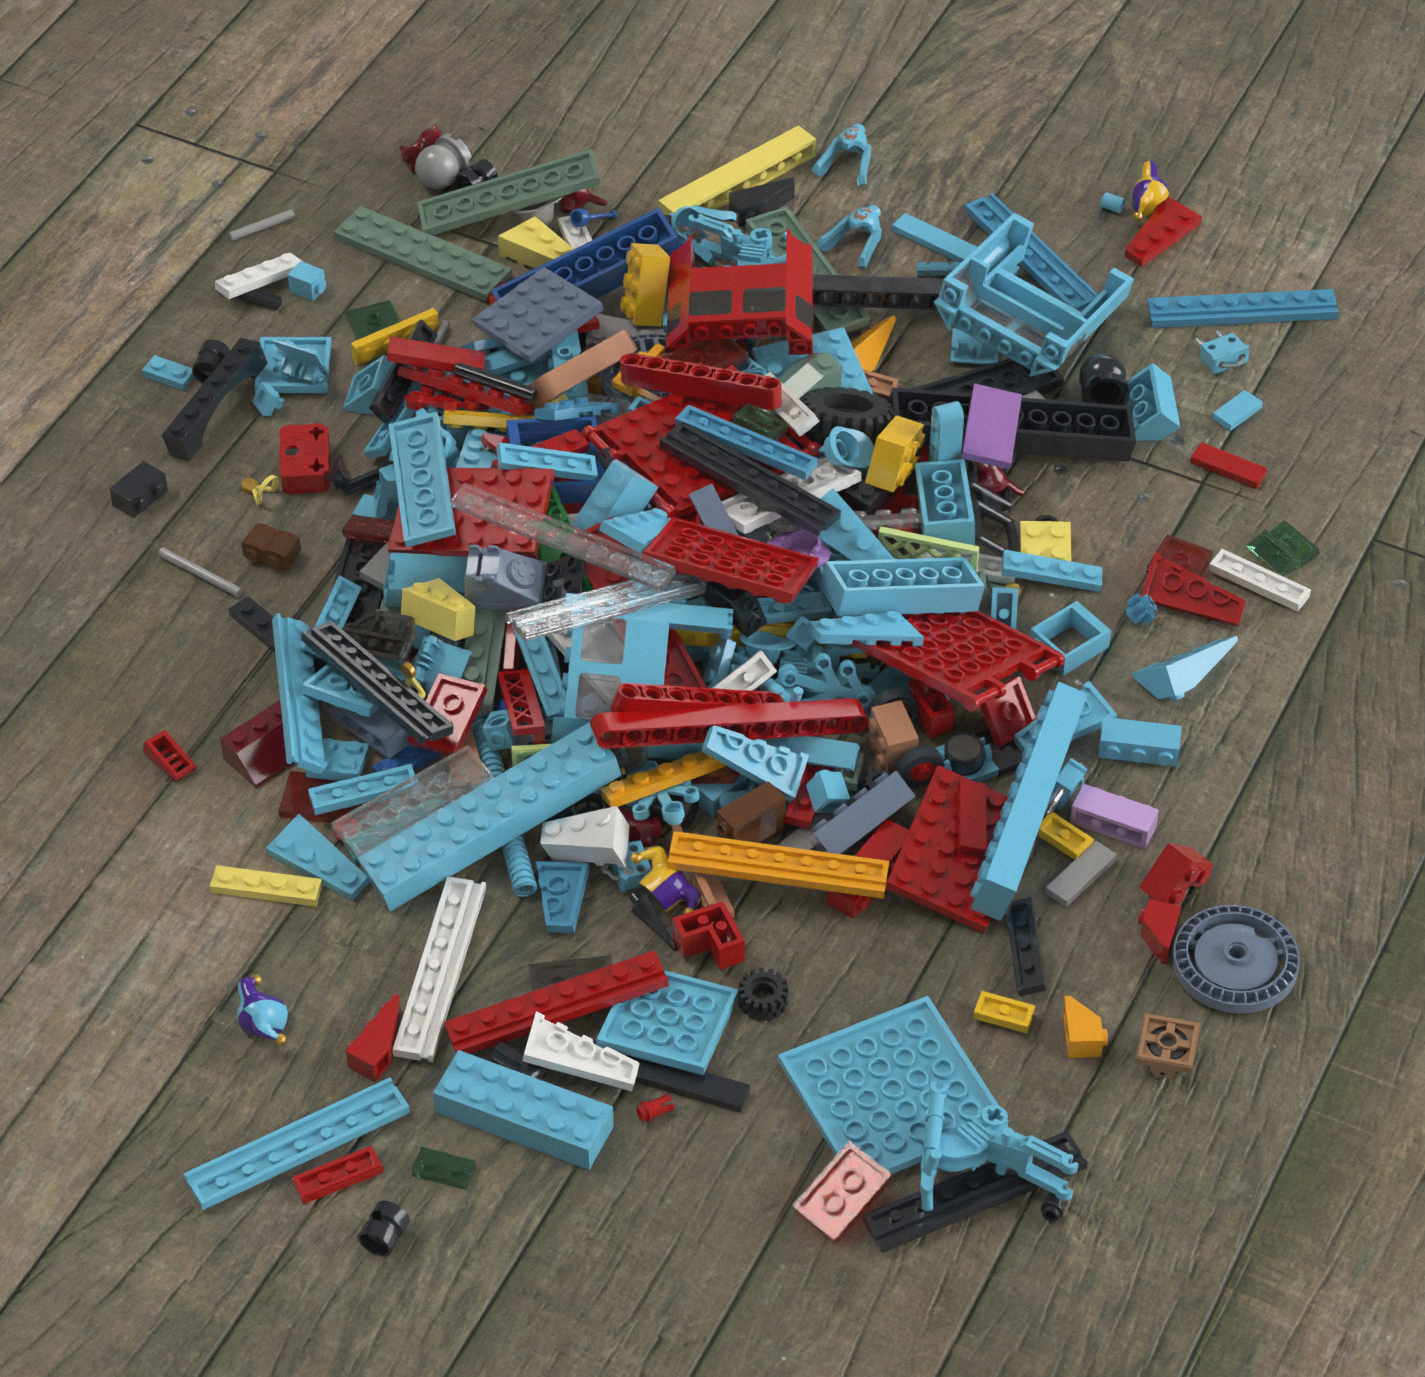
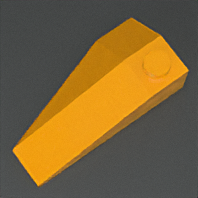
(872, 342)

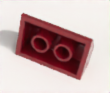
(257, 746)

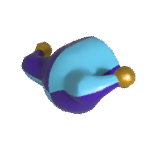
(260, 1012)

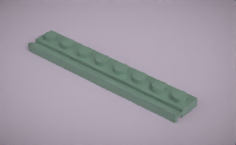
(486, 653)

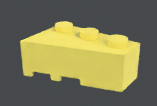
(531, 244)

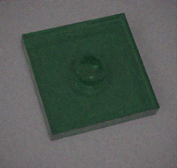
(371, 318)

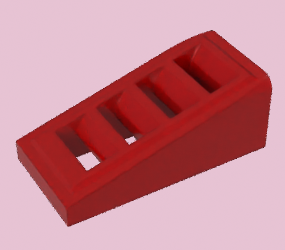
(162, 739)

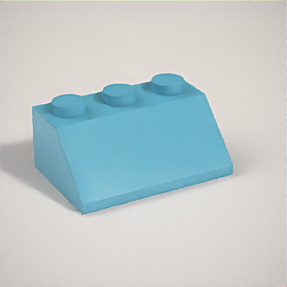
(1152, 404)
(616, 495)

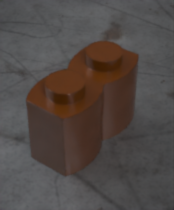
(271, 546)

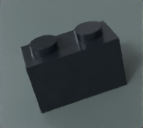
(138, 489)

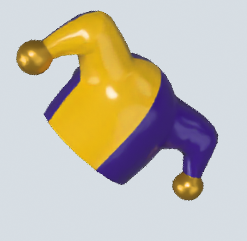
(1148, 191)
(664, 883)

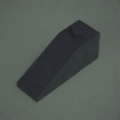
(760, 199)

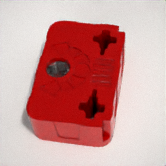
(304, 458)

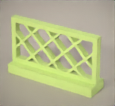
(928, 544)

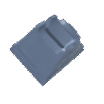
(503, 579)

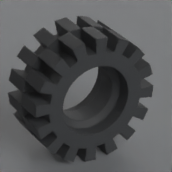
(763, 981)

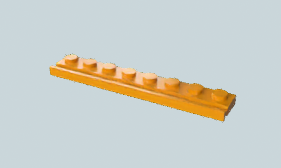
(778, 864)

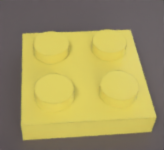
(1046, 539)

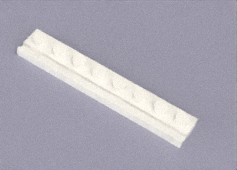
(439, 969)

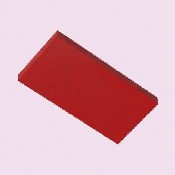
(432, 355)

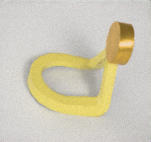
(250, 485)
(410, 673)

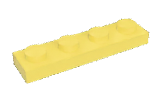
(266, 885)

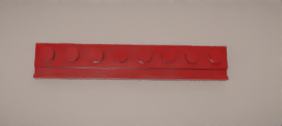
(557, 1002)

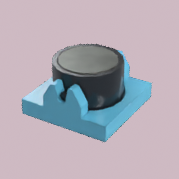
(964, 755)

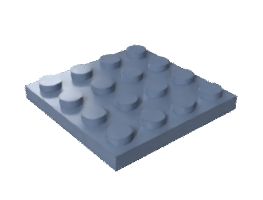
(537, 314)

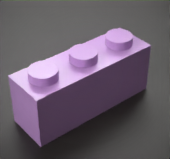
(1114, 816)

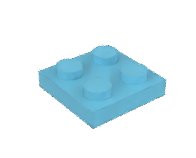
(342, 760)

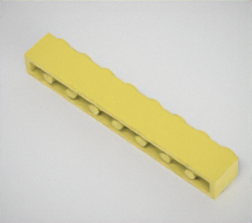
(744, 172)

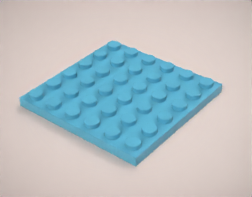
(876, 1080)

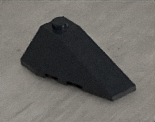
(865, 497)

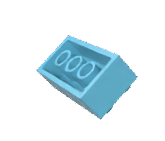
(945, 500)

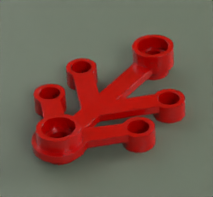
(444, 400)

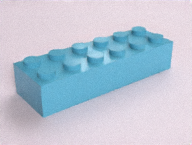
(902, 586)
(523, 1109)

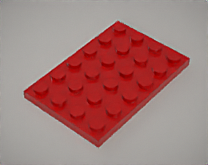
(522, 486)
(732, 560)
(929, 862)

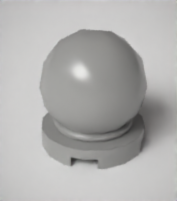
(441, 162)

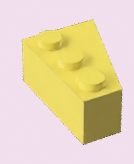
(439, 609)

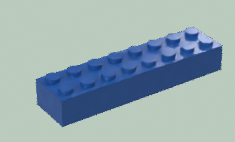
(601, 263)

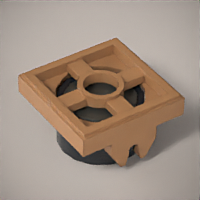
(1165, 1046)

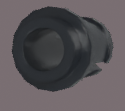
(1052, 1208)

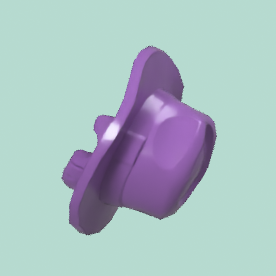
(804, 543)

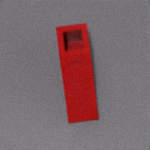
(373, 1048)

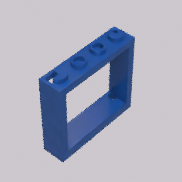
(540, 430)

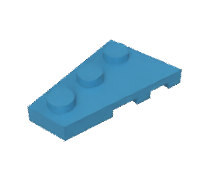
(574, 408)
(562, 893)

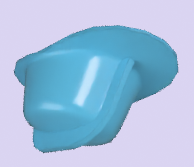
(848, 448)
(766, 642)

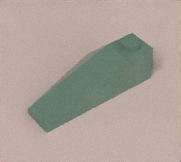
(811, 373)

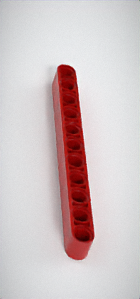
(751, 720)

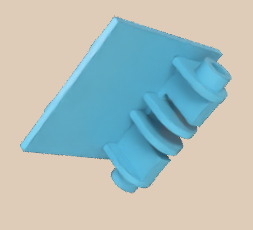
(970, 350)
(300, 362)
(440, 658)

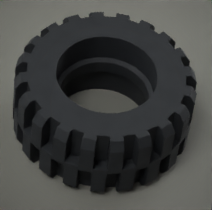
(849, 410)

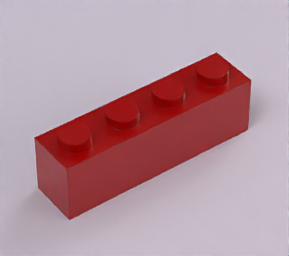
(882, 845)

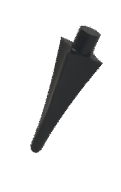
(338, 473)
(646, 912)

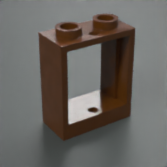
(761, 802)

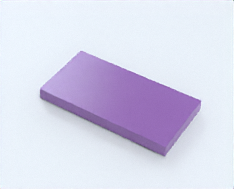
(991, 426)

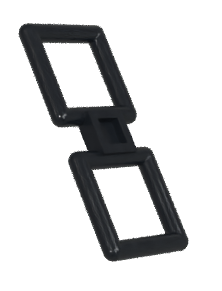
(990, 505)

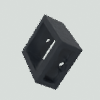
(746, 608)

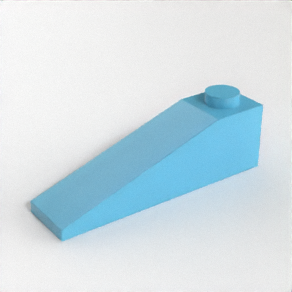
(1183, 670)

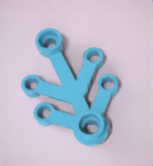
(832, 687)
(672, 810)

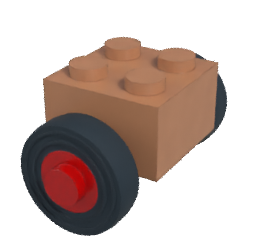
(896, 740)

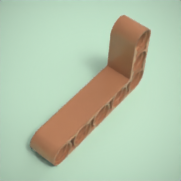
(581, 368)

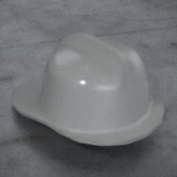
(543, 211)

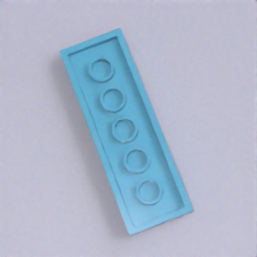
(422, 479)

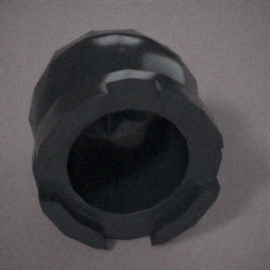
(1103, 380)

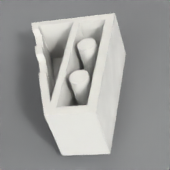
(588, 837)

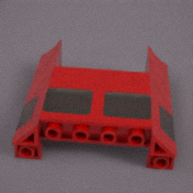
(741, 299)

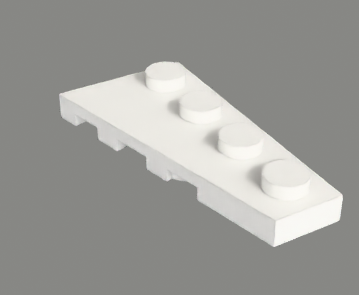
(565, 1052)

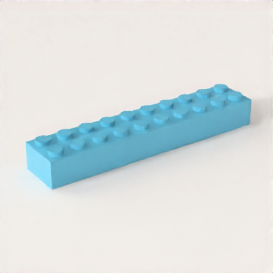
(1027, 801)
(489, 817)

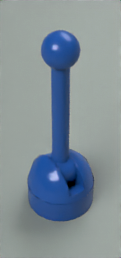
(581, 217)

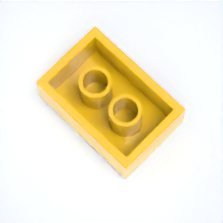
(645, 284)
(895, 453)

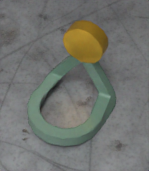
(984, 578)

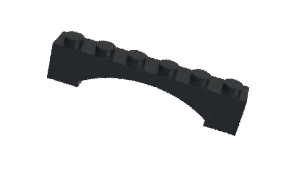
(186, 431)

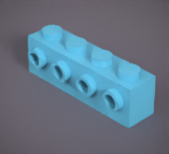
(563, 352)

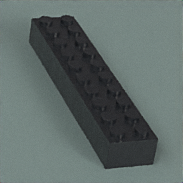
(1042, 425)

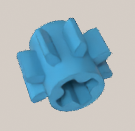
(1141, 609)

